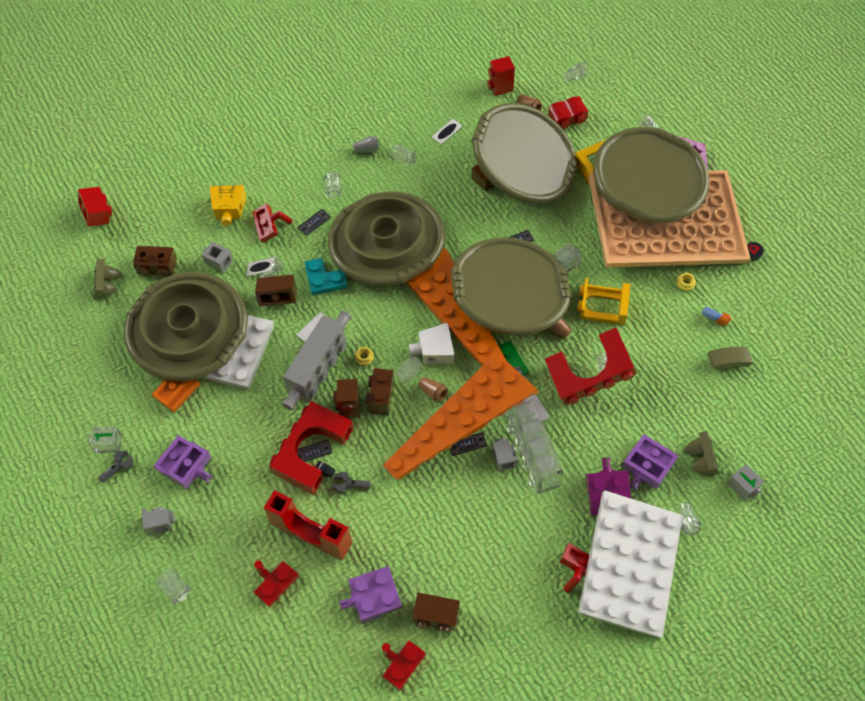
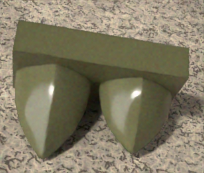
(103, 272)
(704, 446)

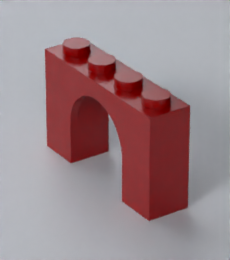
(617, 368)
(313, 421)
(332, 538)

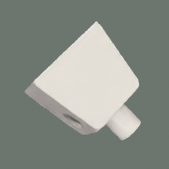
(434, 345)

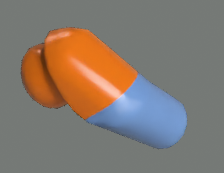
(721, 319)

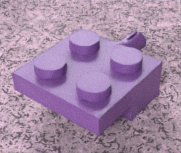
(183, 462)
(649, 462)
(373, 595)

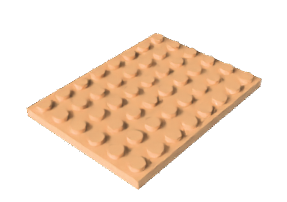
(705, 237)

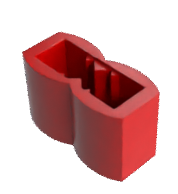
(568, 112)

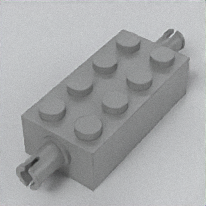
(315, 359)

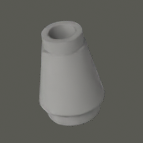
(366, 145)

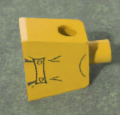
(227, 202)

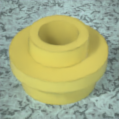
(686, 277)
(364, 351)

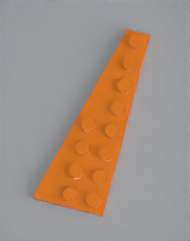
(436, 292)
(481, 399)

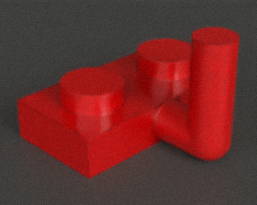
(266, 220)
(577, 561)
(275, 582)
(402, 664)

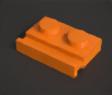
(175, 393)

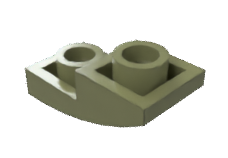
(730, 356)

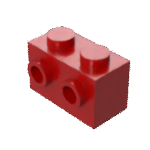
(501, 76)
(94, 206)

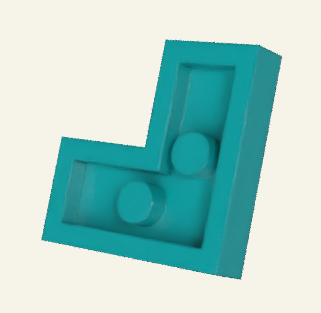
(323, 282)

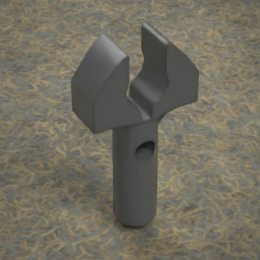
(118, 464)
(349, 483)

